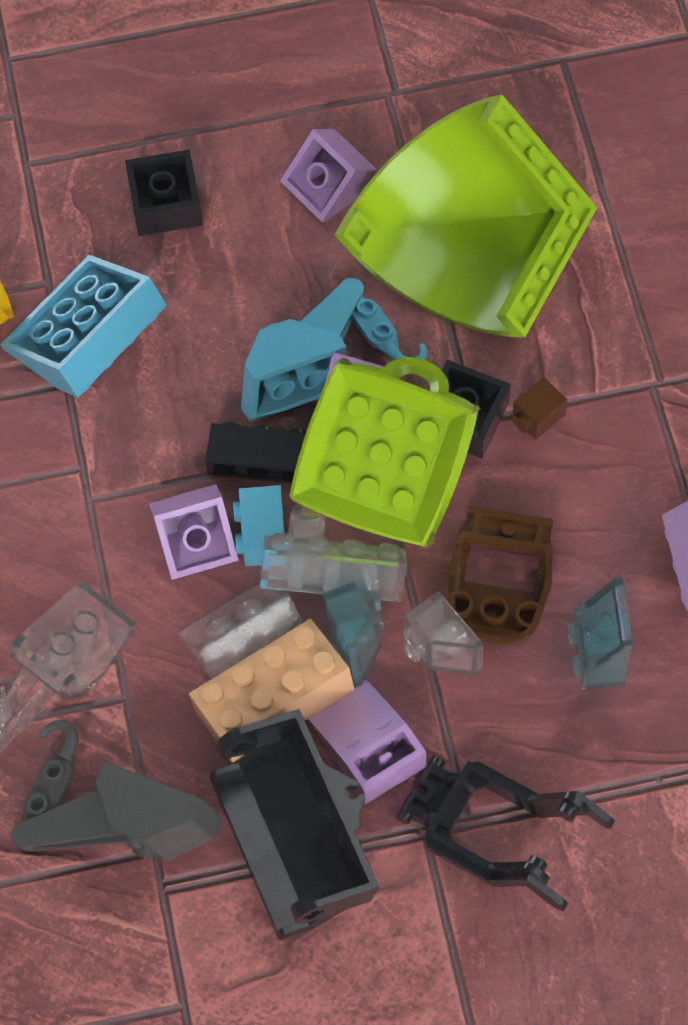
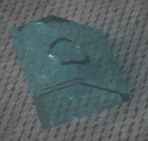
(355, 626)

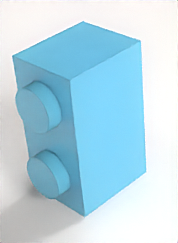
(260, 515)

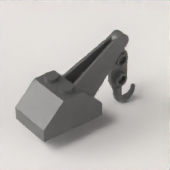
(123, 810)

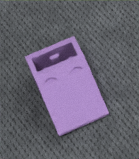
(369, 741)

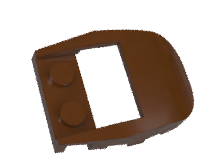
(495, 612)

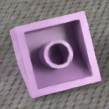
(327, 173)
(194, 531)

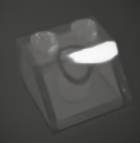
(441, 638)

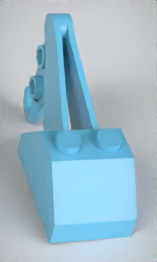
(294, 356)

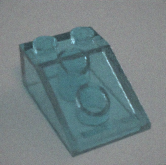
(602, 638)

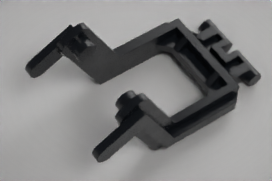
(447, 798)

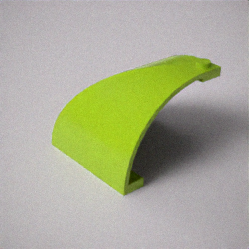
(471, 220)

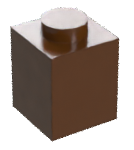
(539, 408)

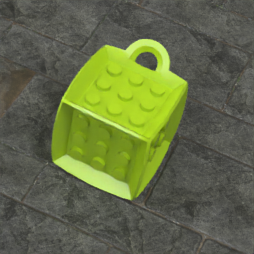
(385, 449)

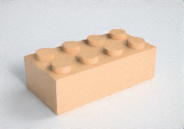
(284, 676)

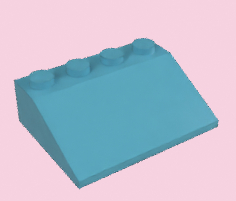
(85, 324)

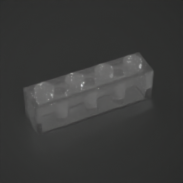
(323, 565)

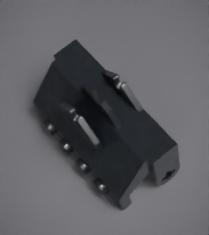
(293, 823)

